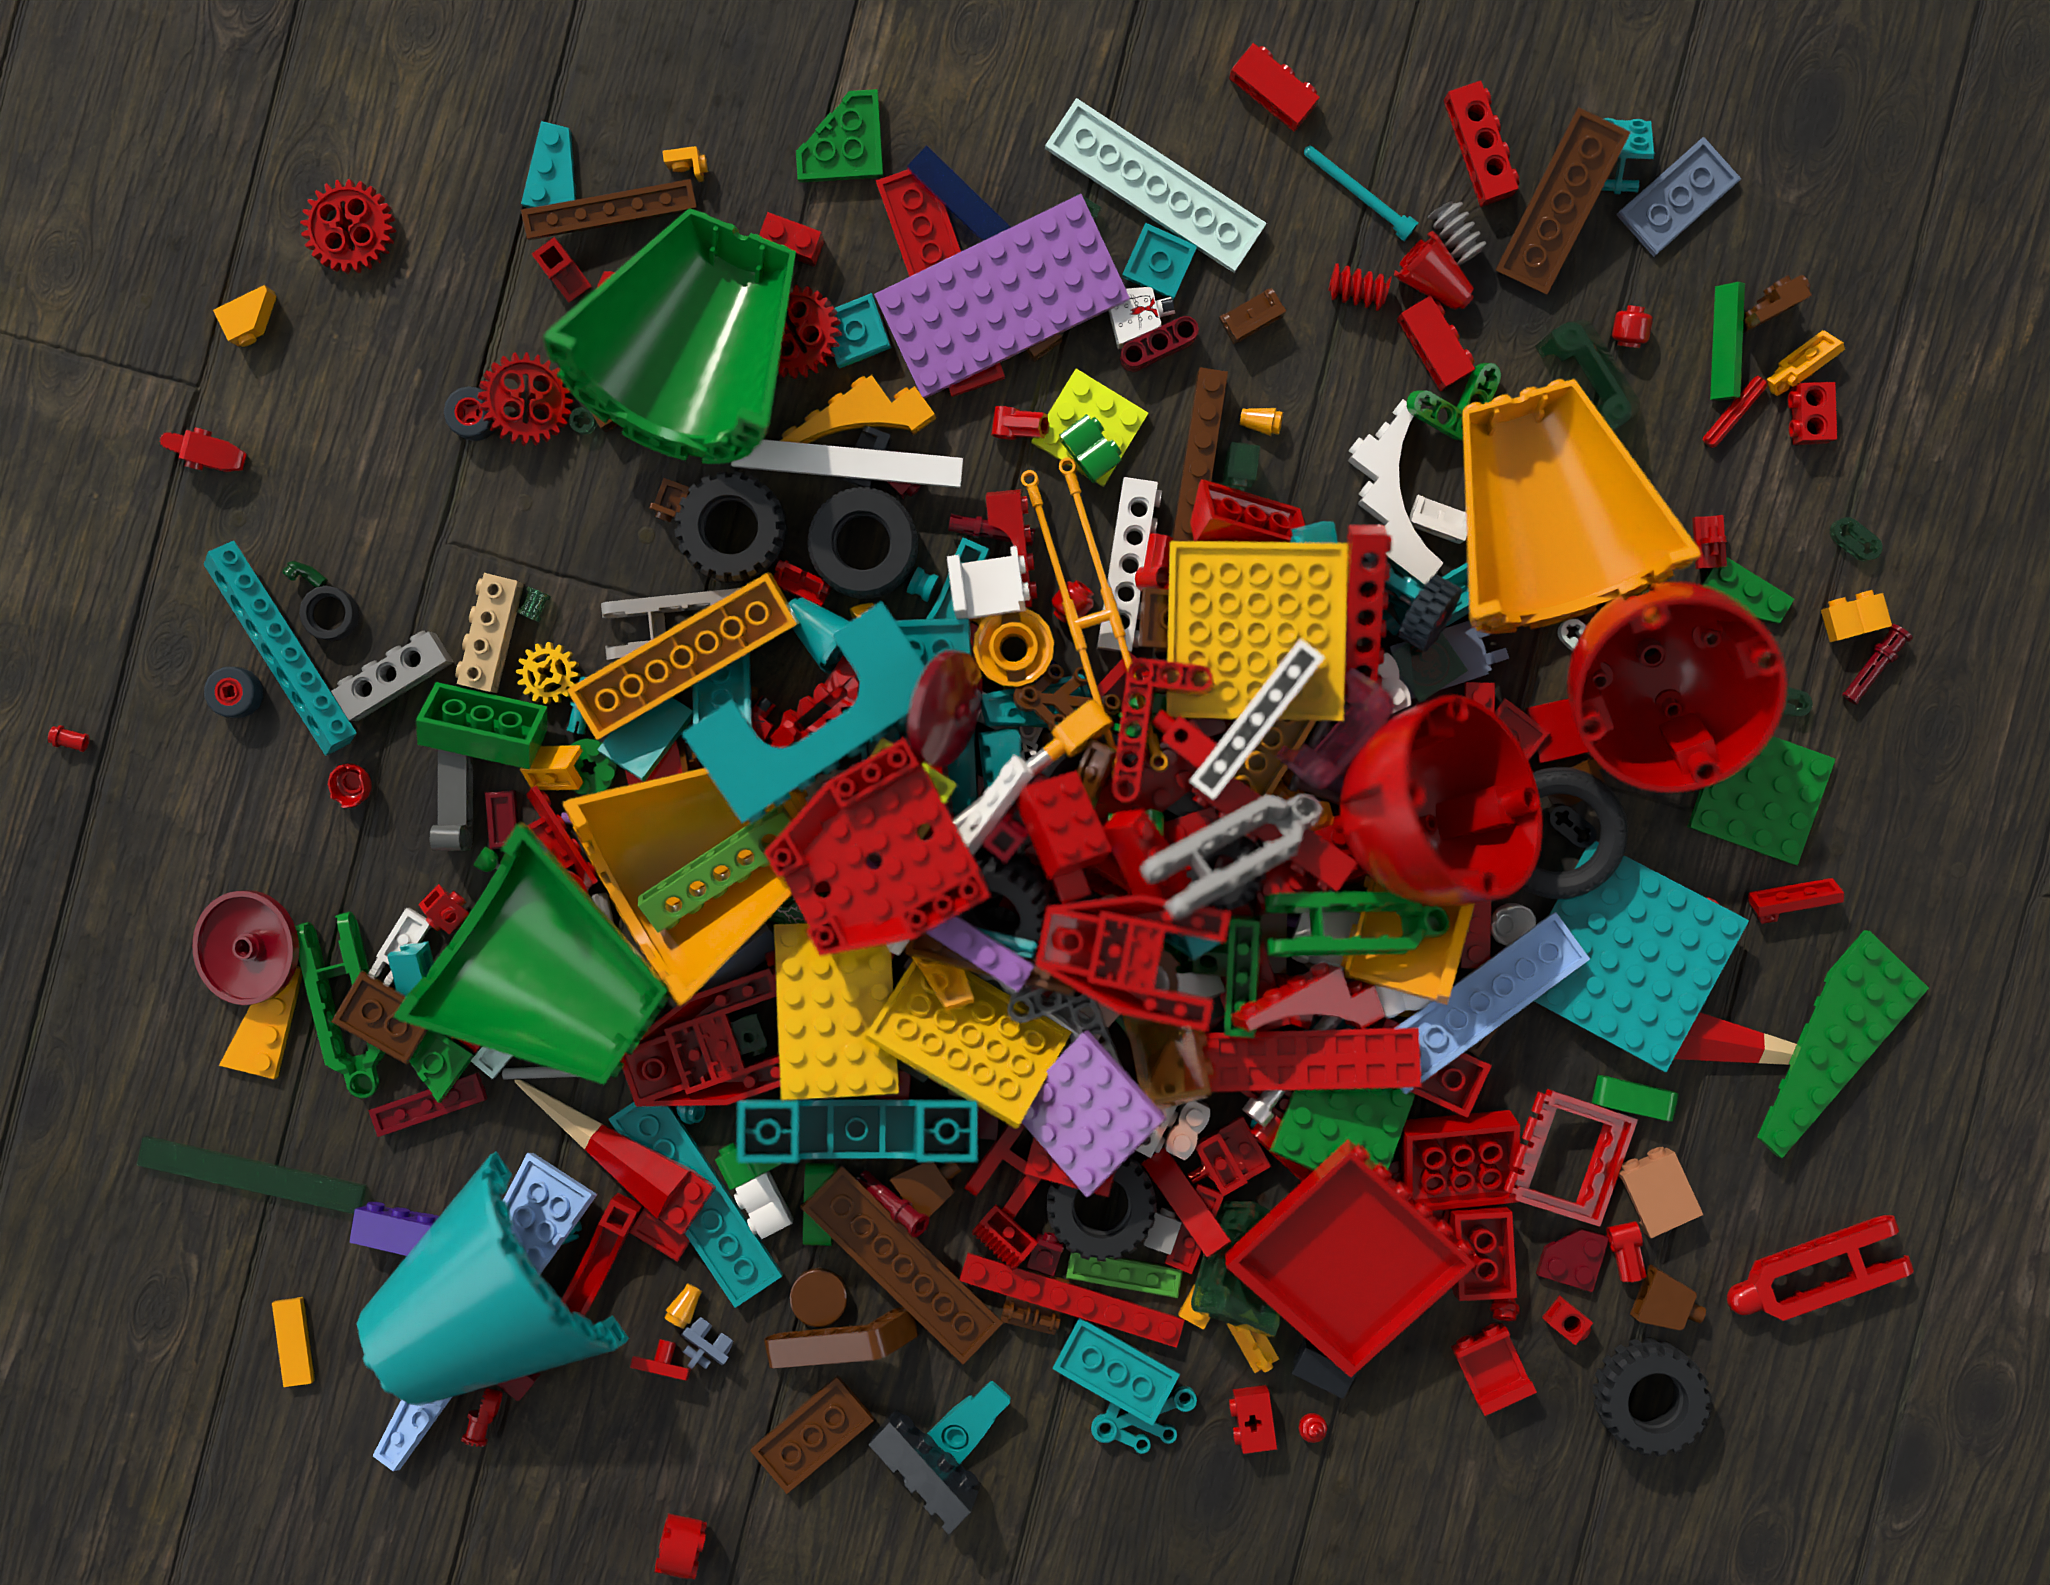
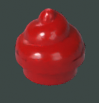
(1505, 1309)
(1312, 1427)

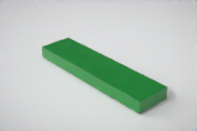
(1727, 341)

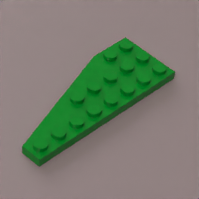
(1854, 1014)

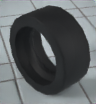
(307, 609)

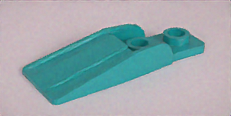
(969, 1421)

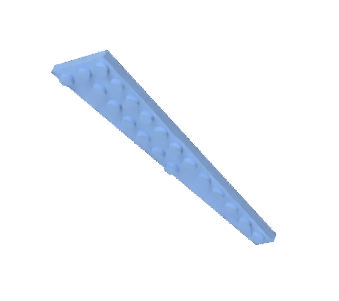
(543, 1212)

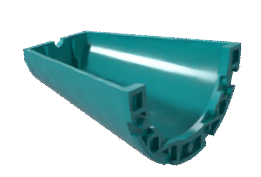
(472, 1306)

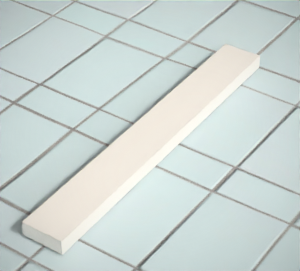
(854, 463)

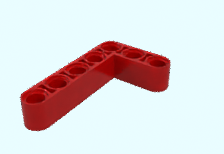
(1143, 716)

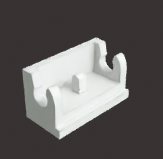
(1438, 519)

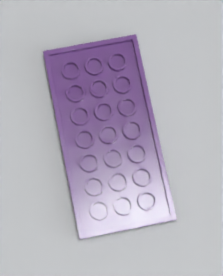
(1002, 296)

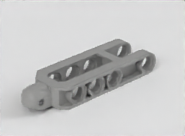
(655, 609)
(1289, 817)

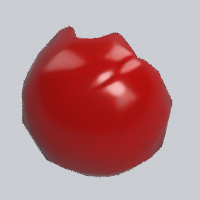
(349, 785)

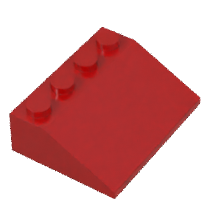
(1459, 1159)

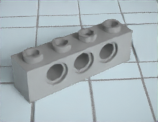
(433, 659)

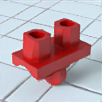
(1710, 540)

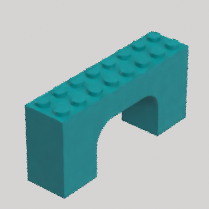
(759, 774)
(856, 1129)

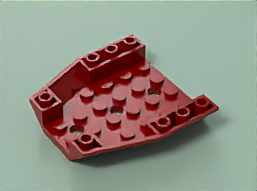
(867, 812)

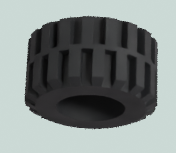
(1242, 894)

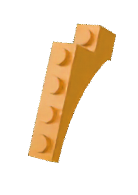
(864, 406)

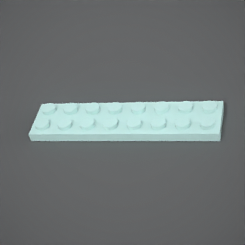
(1155, 185)

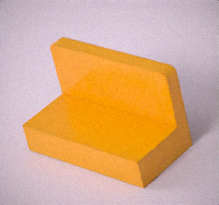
(554, 768)

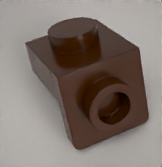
(668, 499)

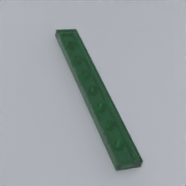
(250, 1175)

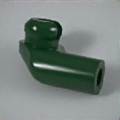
(307, 572)

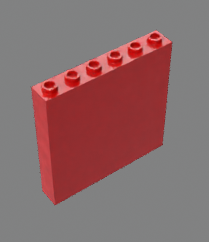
(1350, 1258)

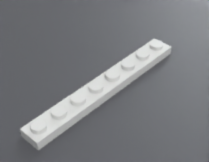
(989, 812)

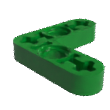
(1452, 425)

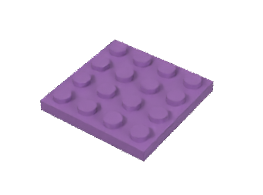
(1090, 1114)

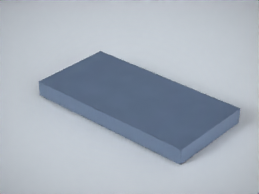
(1678, 196)

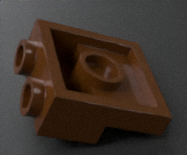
(1777, 300)

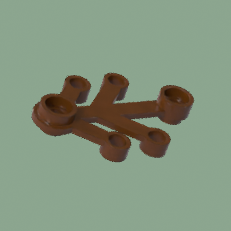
(1061, 698)

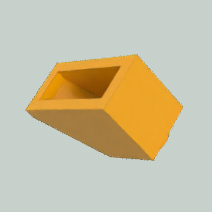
(246, 316)

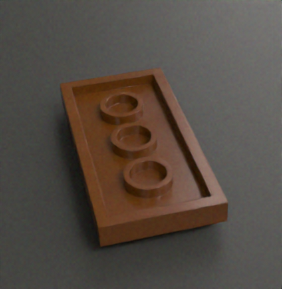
(812, 1434)

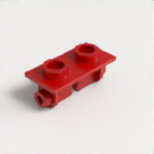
(801, 583)

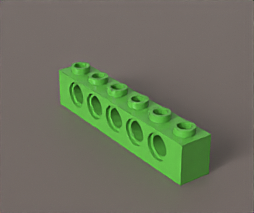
(701, 869)

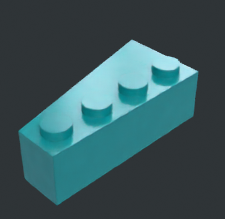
(996, 751)

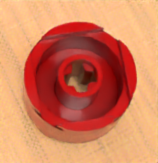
(680, 1546)

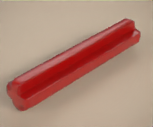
(1735, 412)

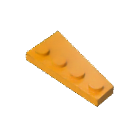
(947, 983)
(264, 1033)

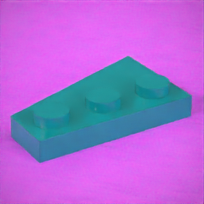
(551, 168)

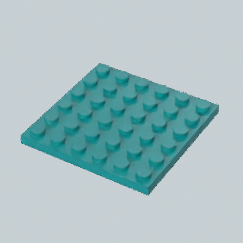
(1649, 962)

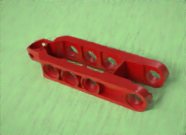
(997, 1152)
(1757, 1292)

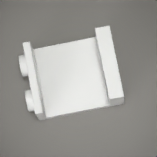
(988, 586)

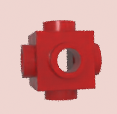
(444, 909)

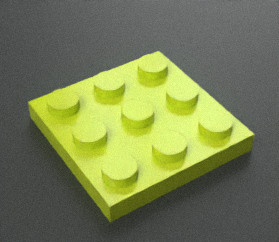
(1087, 396)

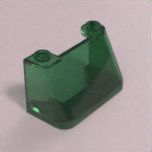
(1584, 342)
(1219, 1291)

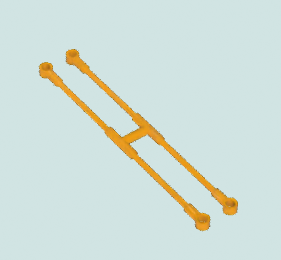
(1110, 614)

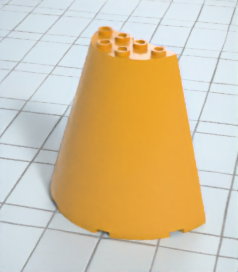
(1557, 512)
(652, 831)

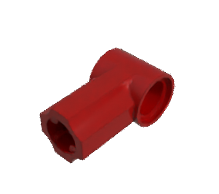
(1013, 423)
(1155, 570)
(1626, 1243)

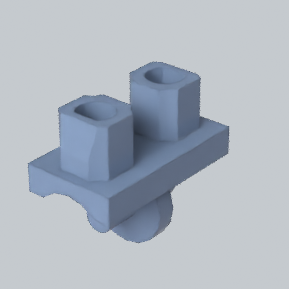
(716, 1351)

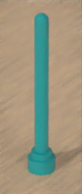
(1402, 225)

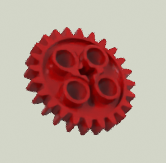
(324, 232)
(816, 319)
(499, 396)

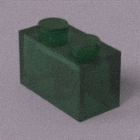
(1241, 465)

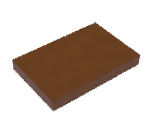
(370, 1016)

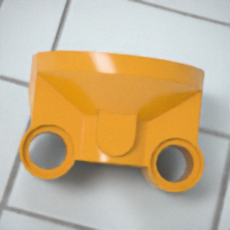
(1024, 625)

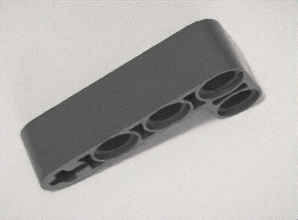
(454, 803)

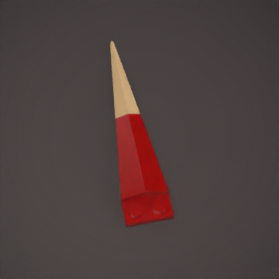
(1727, 1042)
(659, 1183)

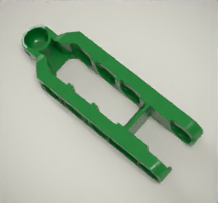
(1416, 921)
(358, 1070)

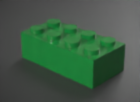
(482, 725)

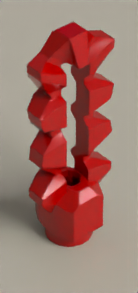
(792, 732)

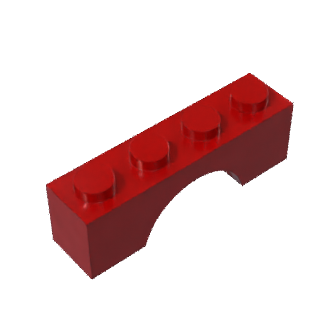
(1007, 513)

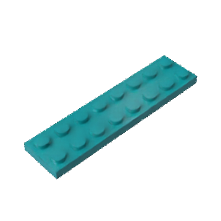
(720, 1229)

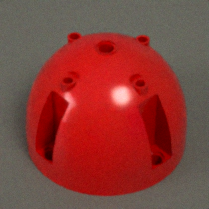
(1719, 687)
(1443, 806)

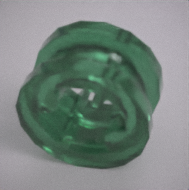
(586, 429)

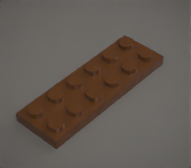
(1563, 200)

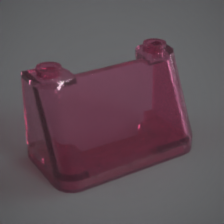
(1368, 712)

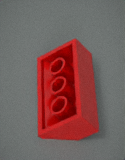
(1238, 516)

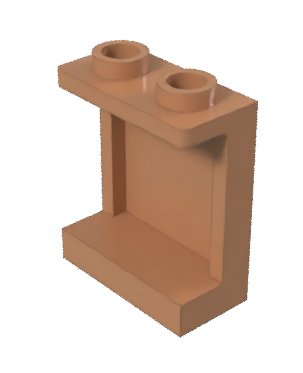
(1659, 1191)

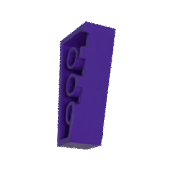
(389, 1228)

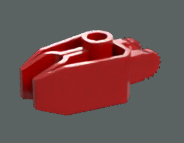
(203, 450)

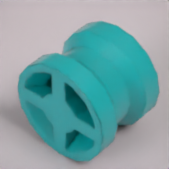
(922, 584)

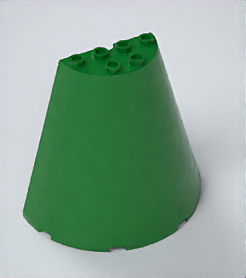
(683, 340)
(540, 972)

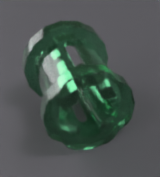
(533, 604)

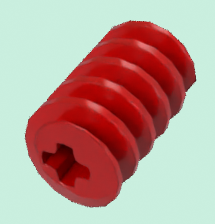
(1359, 287)

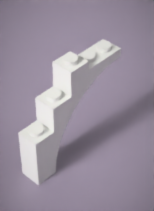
(1384, 501)

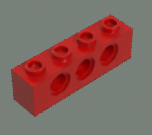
(1486, 186)

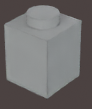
(1164, 1231)

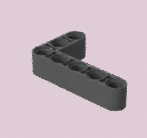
(1039, 1007)

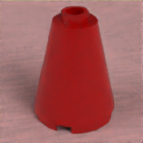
(1435, 273)

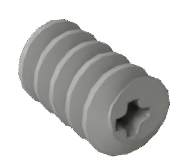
(1457, 231)

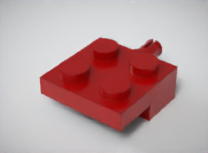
(1229, 1156)

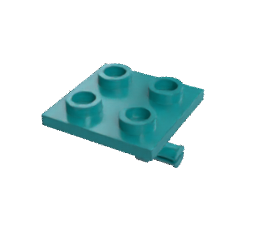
(1638, 146)

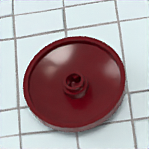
(945, 708)
(245, 947)

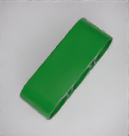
(1635, 1098)
(815, 1176)

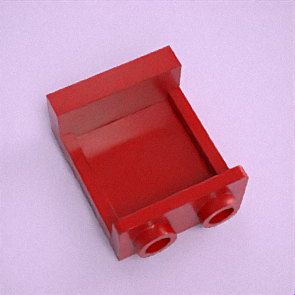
(1492, 1368)

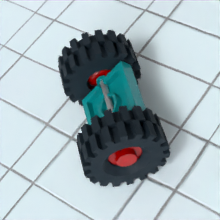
(1426, 609)

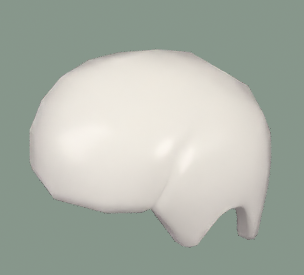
(1511, 922)

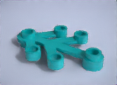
(1117, 1423)

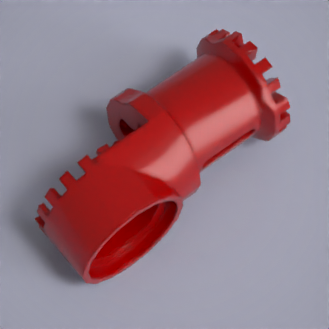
(481, 1418)

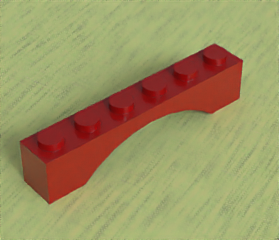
(601, 1254)

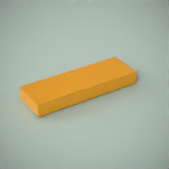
(293, 1342)

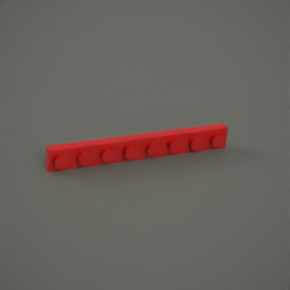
(1072, 1299)

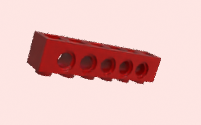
(1361, 541)

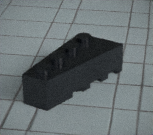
(926, 1469)

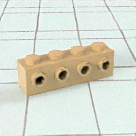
(489, 633)

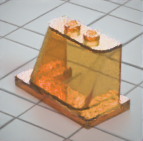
(1169, 1061)

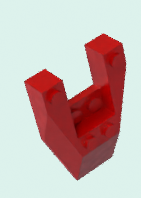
(1115, 951)
(693, 1052)

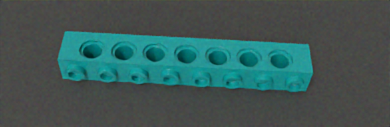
(279, 647)

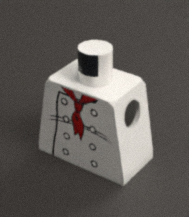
(1138, 315)

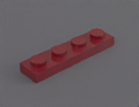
(424, 1106)

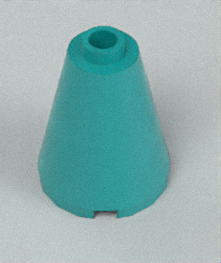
(816, 632)

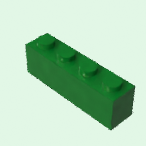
(1242, 968)

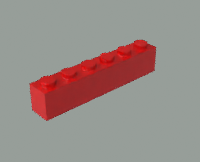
(1314, 853)

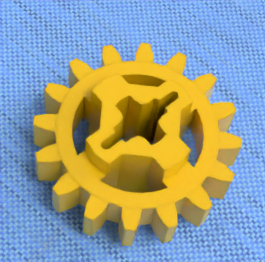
(542, 682)

